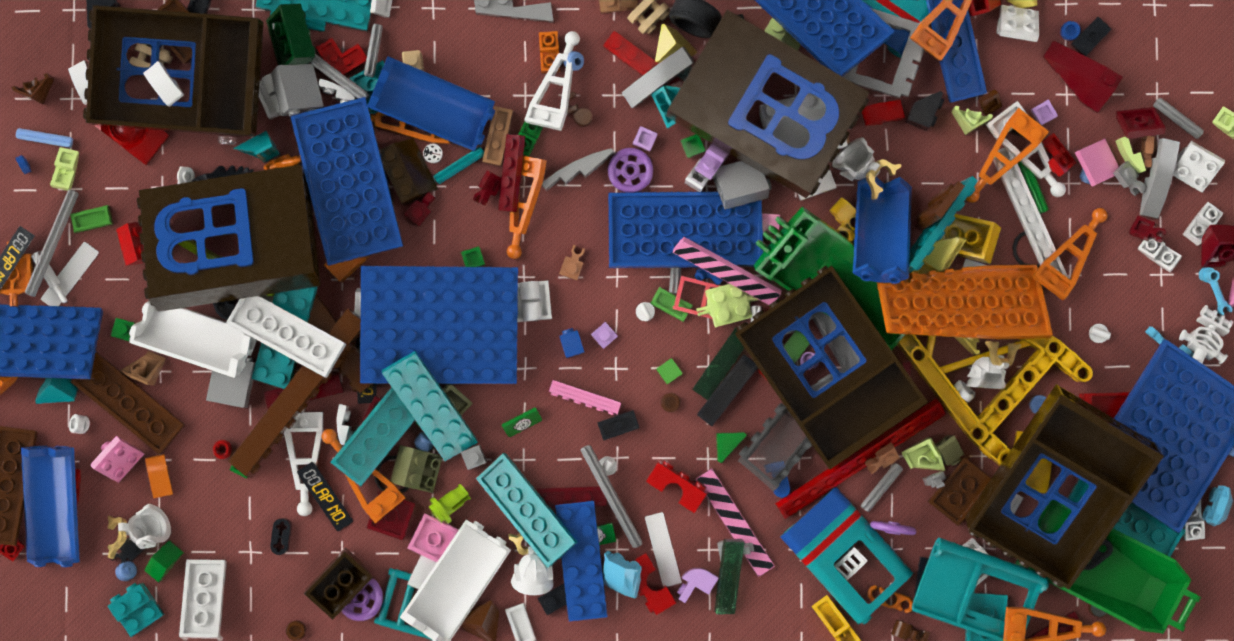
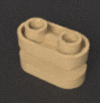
(648, 25)
(146, 50)

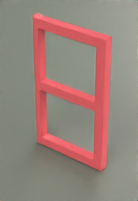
(707, 286)

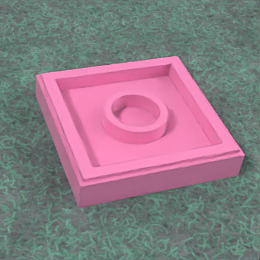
(1097, 162)
(432, 538)

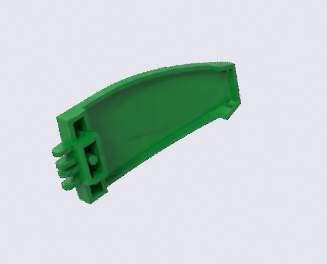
(808, 246)

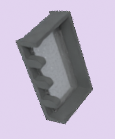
(775, 448)

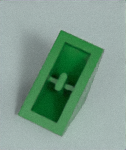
(727, 443)
(163, 561)

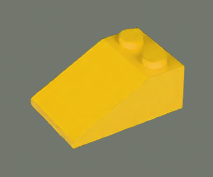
(980, 237)

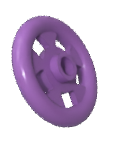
(627, 186)
(893, 528)
(367, 612)

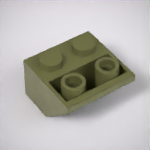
(416, 469)

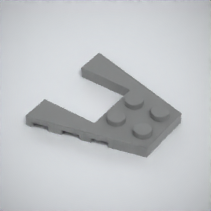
(505, 8)

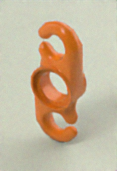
(283, 161)
(899, 599)

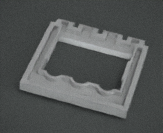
(906, 68)
(840, 347)

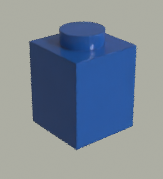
(571, 343)

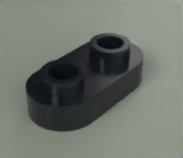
(1099, 556)

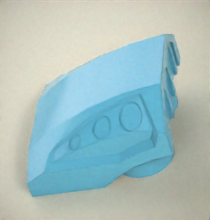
(1222, 502)
(621, 574)

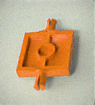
(18, 279)

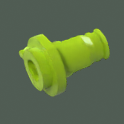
(448, 504)

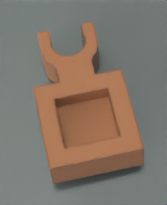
(1148, 146)
(572, 266)
(884, 458)

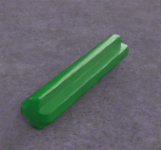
(1034, 188)

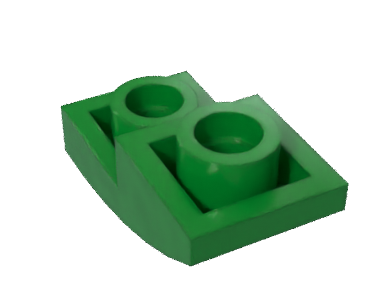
(531, 135)

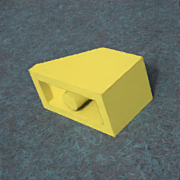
(944, 253)

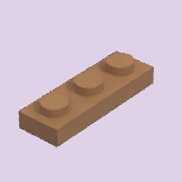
(496, 138)

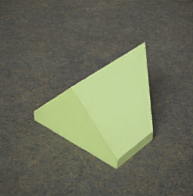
(969, 120)
(924, 455)

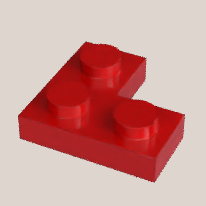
(343, 62)
(1062, 159)

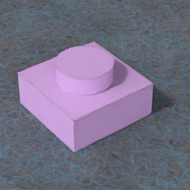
(1044, 112)
(645, 139)
(604, 335)

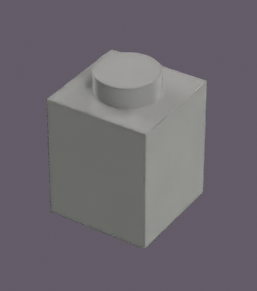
(474, 457)

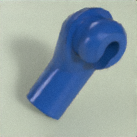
(703, 274)

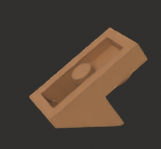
(609, 6)

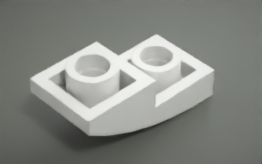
(78, 77)
(163, 84)
(341, 94)
(1206, 216)
(1160, 254)
(343, 430)
(1195, 525)

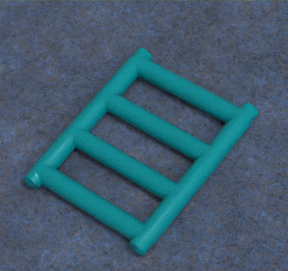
(400, 624)

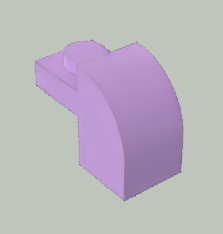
(711, 161)
(697, 578)

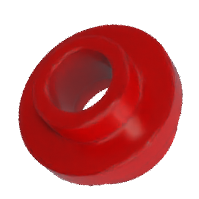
(216, 449)

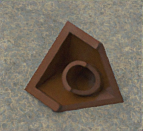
(36, 89)
(483, 621)

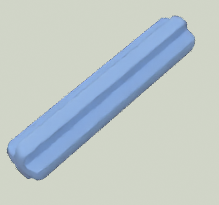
(46, 138)

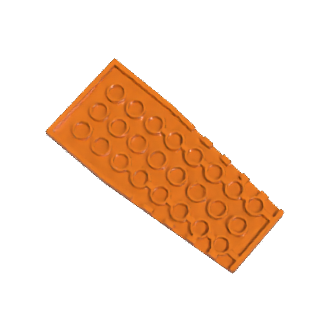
(968, 303)

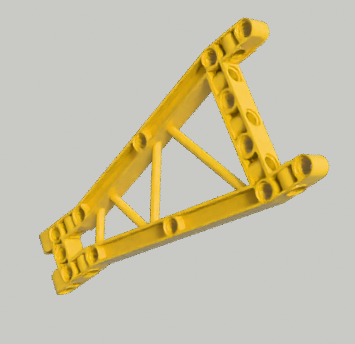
(947, 394)

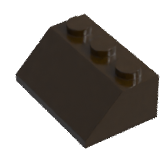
(407, 170)
(338, 583)

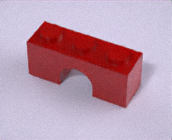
(692, 492)
(657, 599)

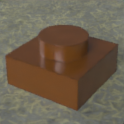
(990, 102)

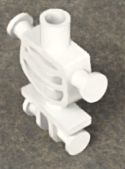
(1207, 340)

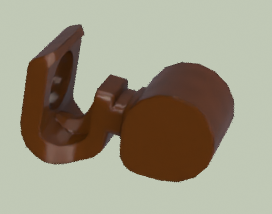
(581, 116)
(904, 631)

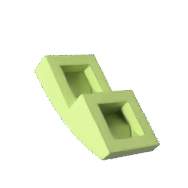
(1225, 121)
(1126, 152)
(65, 169)

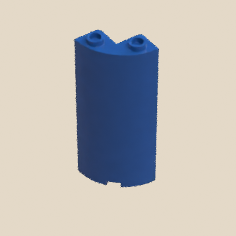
(431, 104)
(883, 232)
(50, 505)

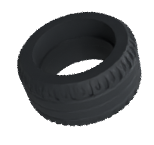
(695, 17)

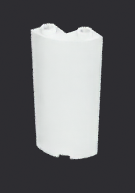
(193, 339)
(456, 582)

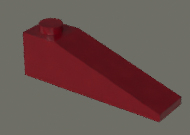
(1086, 78)
(1217, 246)

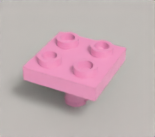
(116, 458)

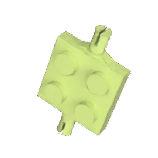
(727, 305)

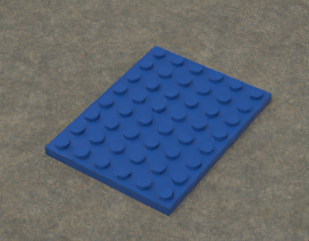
(451, 316)
(1191, 421)

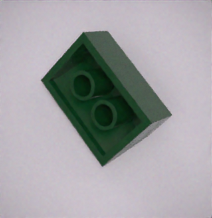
(290, 35)

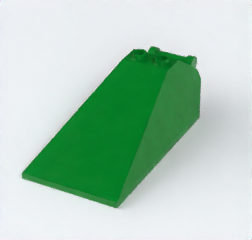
(1131, 583)

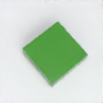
(669, 371)

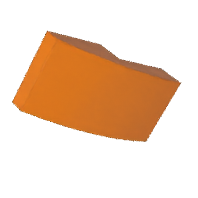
(548, 49)
(159, 476)

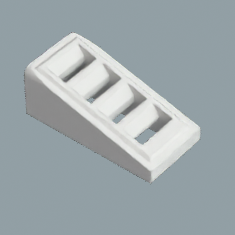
(852, 551)

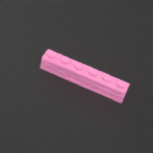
(590, 399)

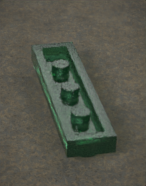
(719, 366)
(729, 576)

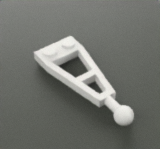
(549, 116)
(996, 125)
(305, 423)

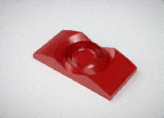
(138, 142)

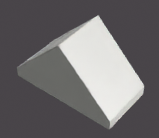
(696, 180)

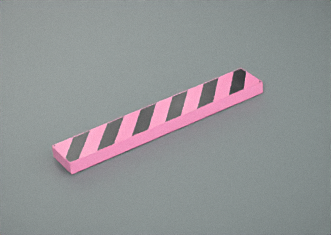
(726, 271)
(734, 521)

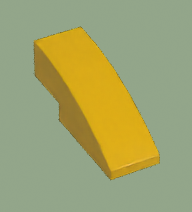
(834, 620)

